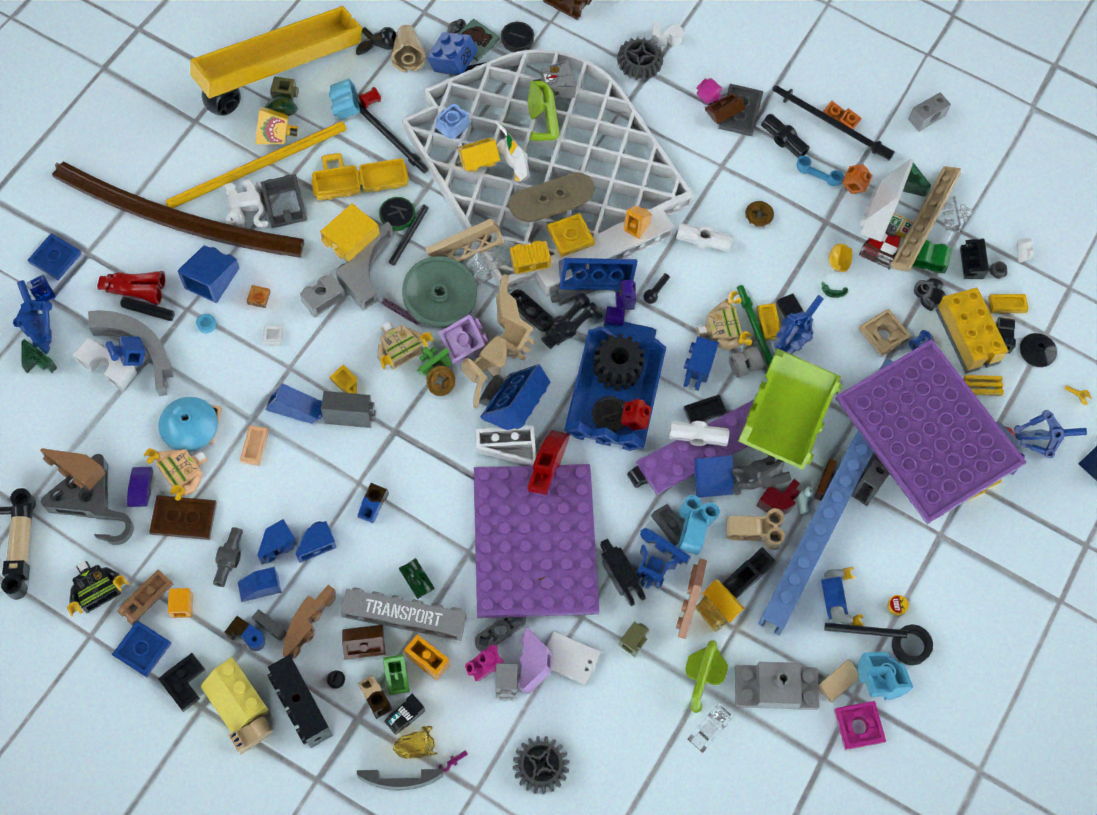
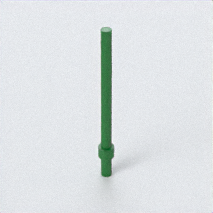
(746, 303)

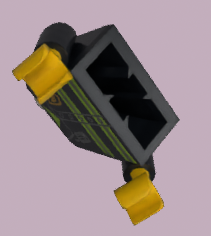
(94, 587)

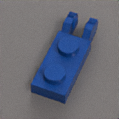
(664, 545)

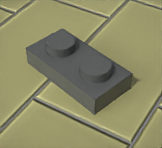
(668, 523)

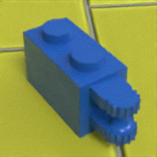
(701, 361)

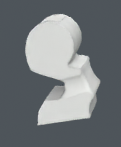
(672, 35)

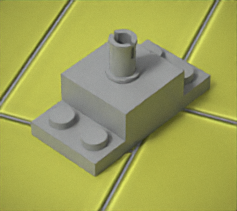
(776, 686)

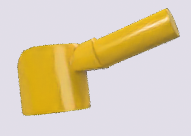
(1081, 394)

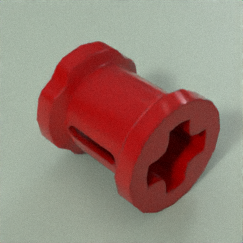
(369, 97)

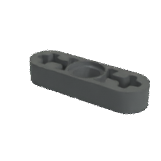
(502, 621)

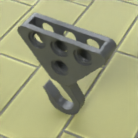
(75, 504)

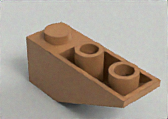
(78, 466)

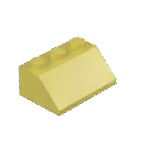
(233, 696)

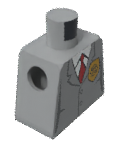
(559, 79)

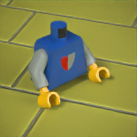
(835, 596)

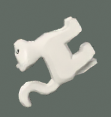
(244, 202)

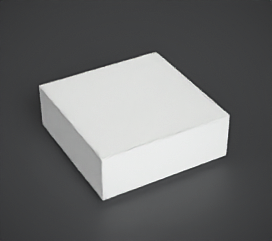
(273, 335)

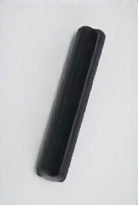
(147, 308)

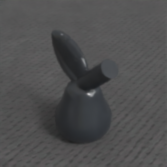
(383, 38)

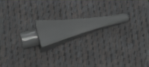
(565, 295)

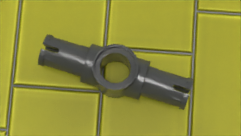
(228, 557)

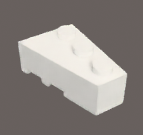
(509, 445)

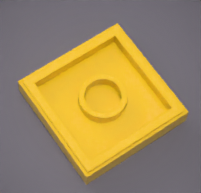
(570, 234)

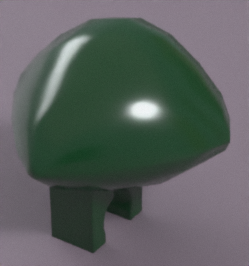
(282, 104)

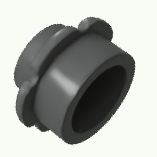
(1001, 266)

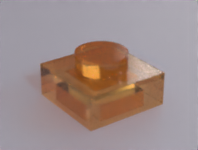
(258, 296)

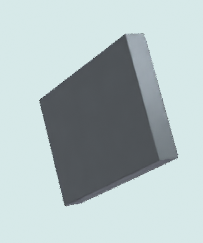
(744, 121)

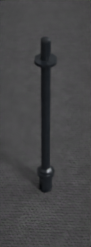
(876, 147)

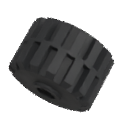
(618, 362)

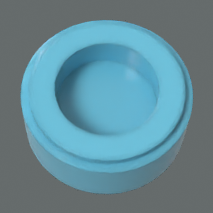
(206, 323)

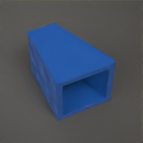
(208, 273)

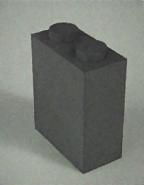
(348, 409)

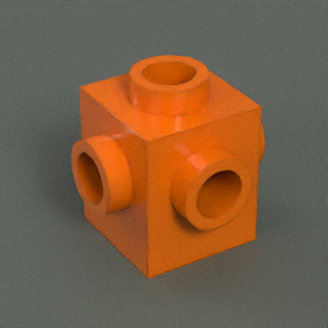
(857, 179)

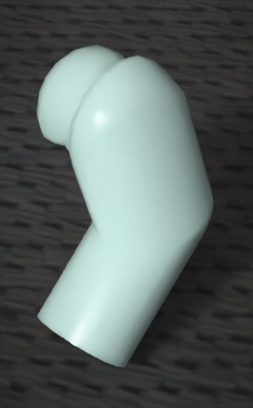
(803, 498)

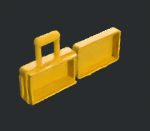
(347, 179)

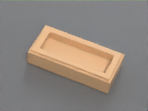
(254, 445)

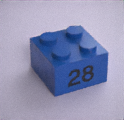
(452, 53)

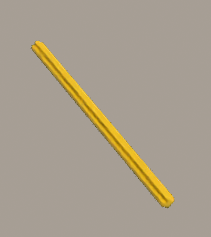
(255, 165)

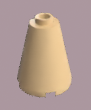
(407, 50)

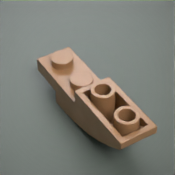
(301, 626)

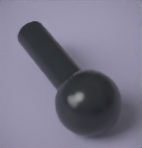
(651, 295)

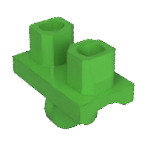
(442, 359)

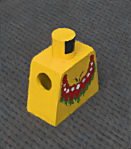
(273, 127)

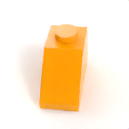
(637, 221)

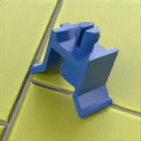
(653, 569)

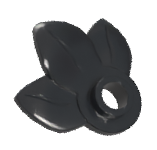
(929, 292)

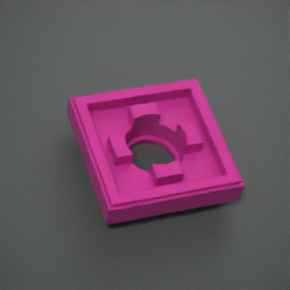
(869, 715)

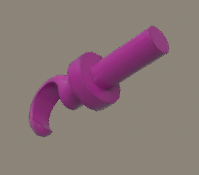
(453, 761)

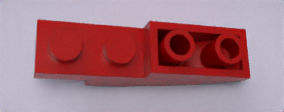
(547, 461)

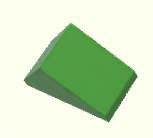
(396, 674)

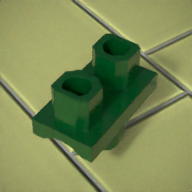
(416, 578)

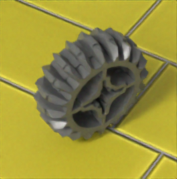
(630, 54)
(549, 770)

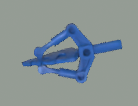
(34, 324)
(797, 329)
(1055, 434)

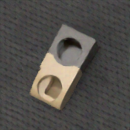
(375, 697)

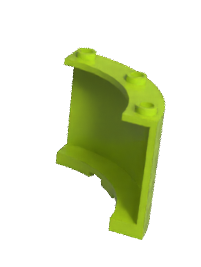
(790, 409)

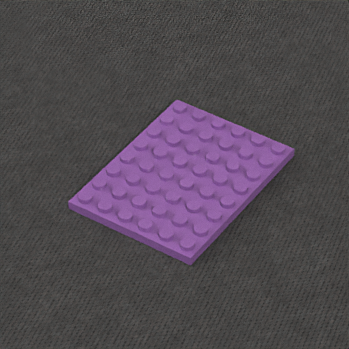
(930, 431)
(534, 537)

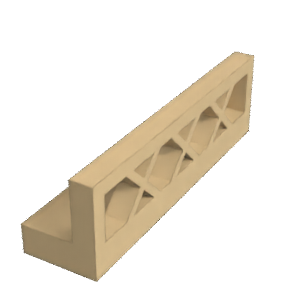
(467, 238)

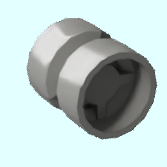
(747, 361)

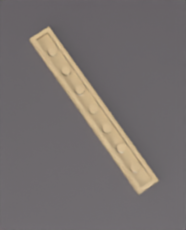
(926, 219)

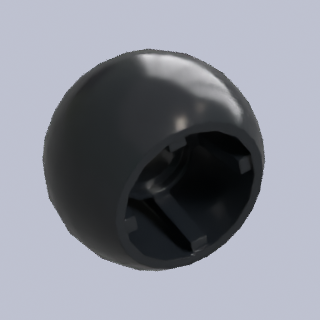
(222, 104)

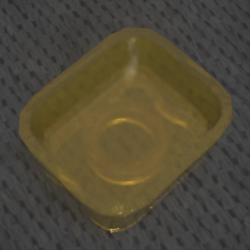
(711, 614)

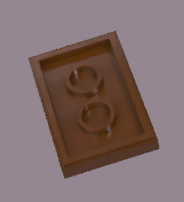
(183, 518)

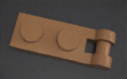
(145, 597)

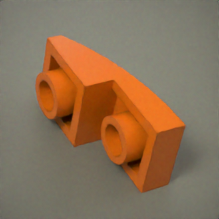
(846, 117)

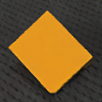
(180, 602)

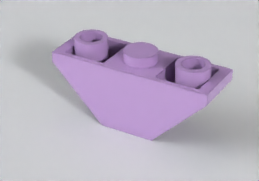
(534, 662)

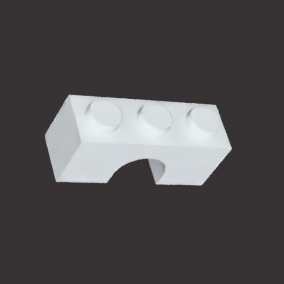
(93, 354)

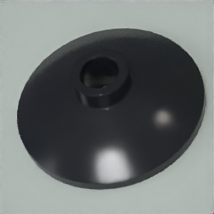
(1033, 354)

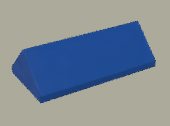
(601, 275)

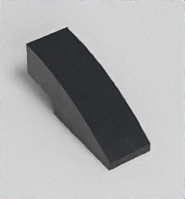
(749, 572)

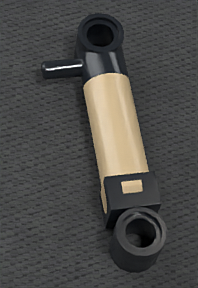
(16, 565)

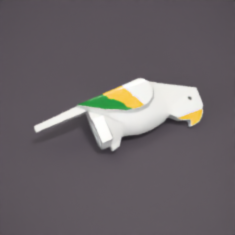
(513, 155)

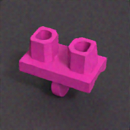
(484, 663)

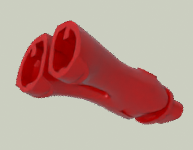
(142, 285)

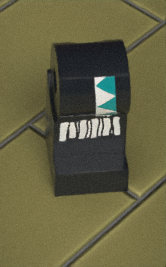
(405, 714)

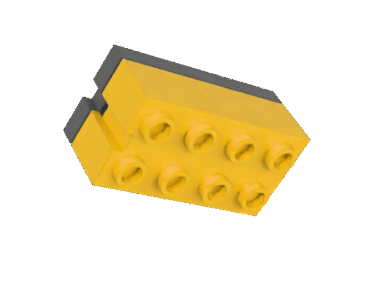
(971, 330)

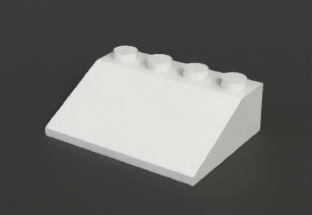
(884, 202)

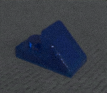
(41, 289)

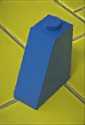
(294, 404)

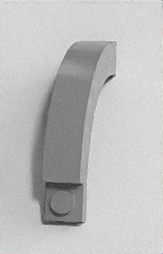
(123, 325)

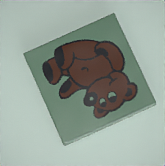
(482, 37)

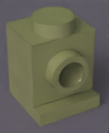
(285, 87)
(634, 638)

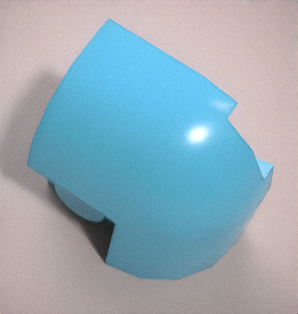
(883, 675)

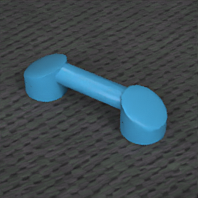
(835, 178)

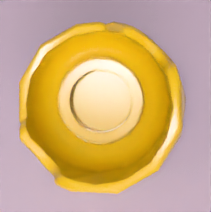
(840, 257)

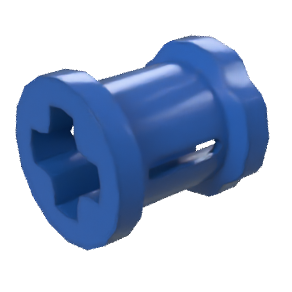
(917, 341)

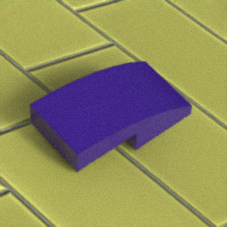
(139, 487)

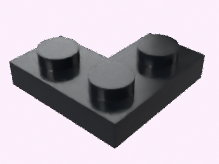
(177, 681)

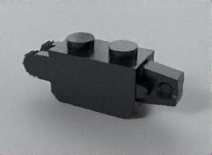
(620, 572)

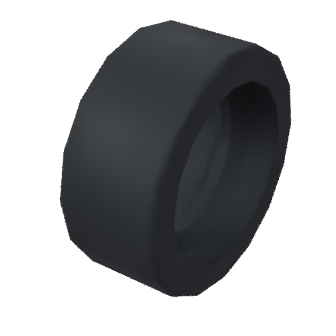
(923, 635)

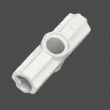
(714, 239)
(698, 433)

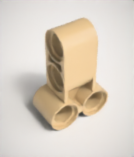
(756, 528)

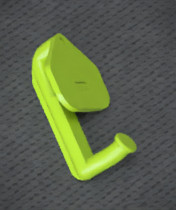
(536, 107)
(705, 667)

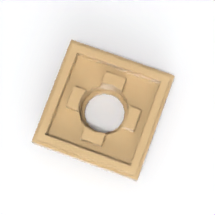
(888, 322)

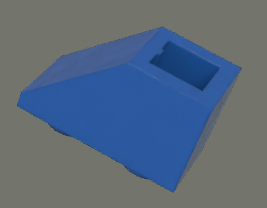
(276, 541)

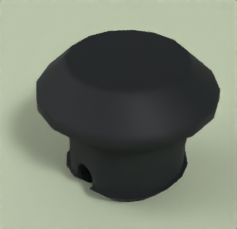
(336, 679)

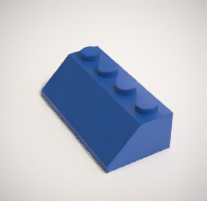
(516, 398)

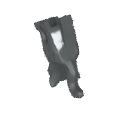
(763, 472)

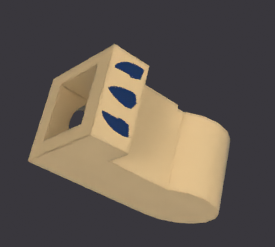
(251, 735)

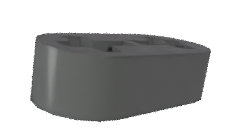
(269, 625)

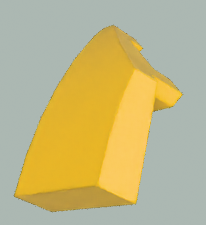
(344, 380)

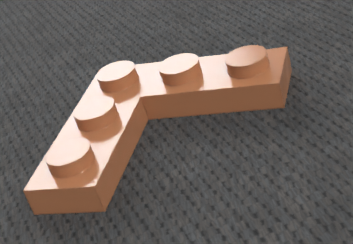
(689, 605)

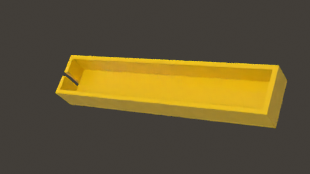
(275, 51)

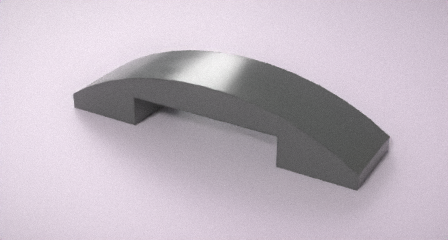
(372, 778)

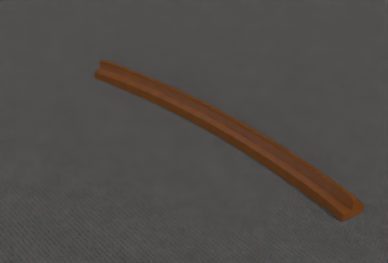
(174, 218)

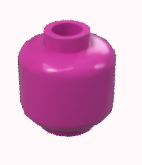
(709, 90)

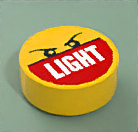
(897, 605)

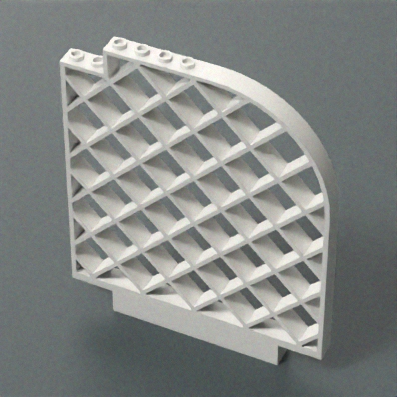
(610, 243)

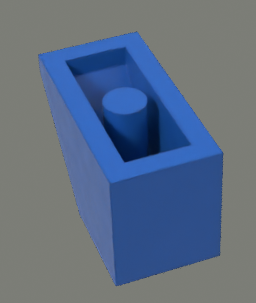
(315, 541)
(259, 584)

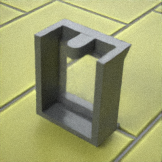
(283, 201)

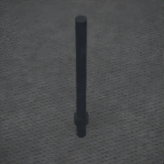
(413, 159)

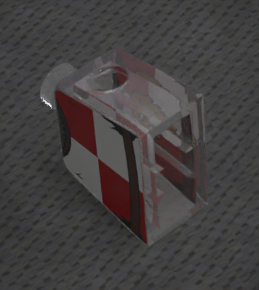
(884, 251)

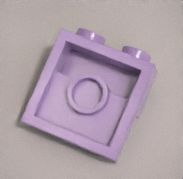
(464, 339)

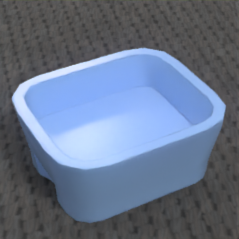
(452, 121)

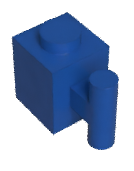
(129, 350)

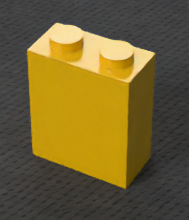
(349, 232)

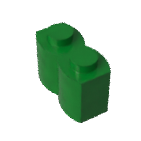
(933, 257)

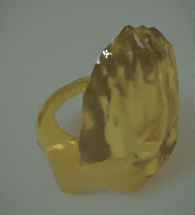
(415, 744)

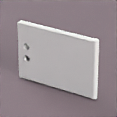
(572, 658)

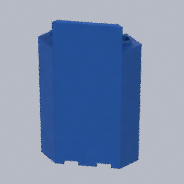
(589, 390)

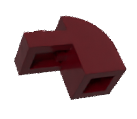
(773, 498)

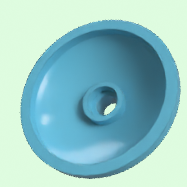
(192, 433)

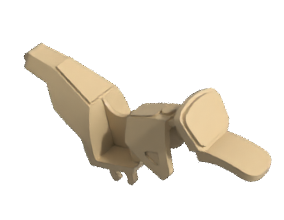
(508, 344)

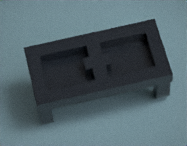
(974, 259)

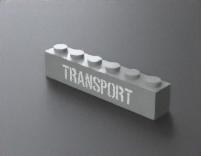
(403, 614)

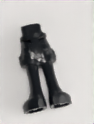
(564, 329)

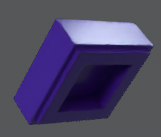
(615, 315)

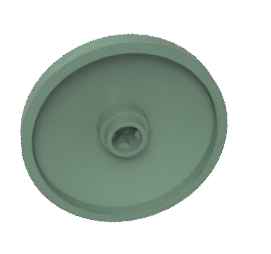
(439, 291)

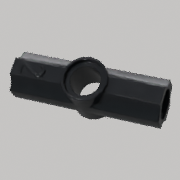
(785, 135)

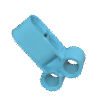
(696, 523)

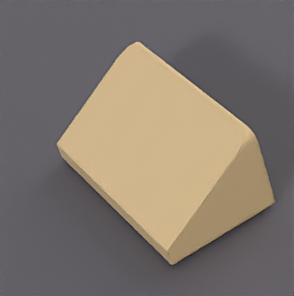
(839, 681)

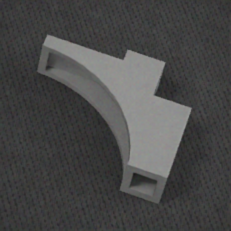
(356, 273)

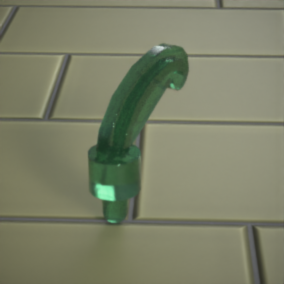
(833, 293)

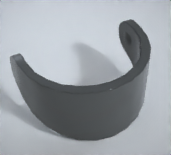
(491, 389)

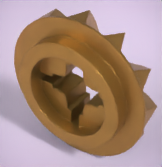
(766, 212)
(447, 384)

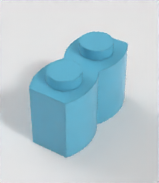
(344, 99)

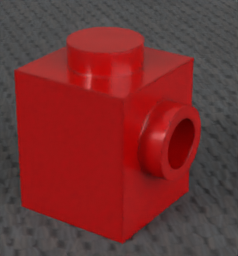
(636, 415)

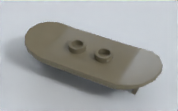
(551, 197)

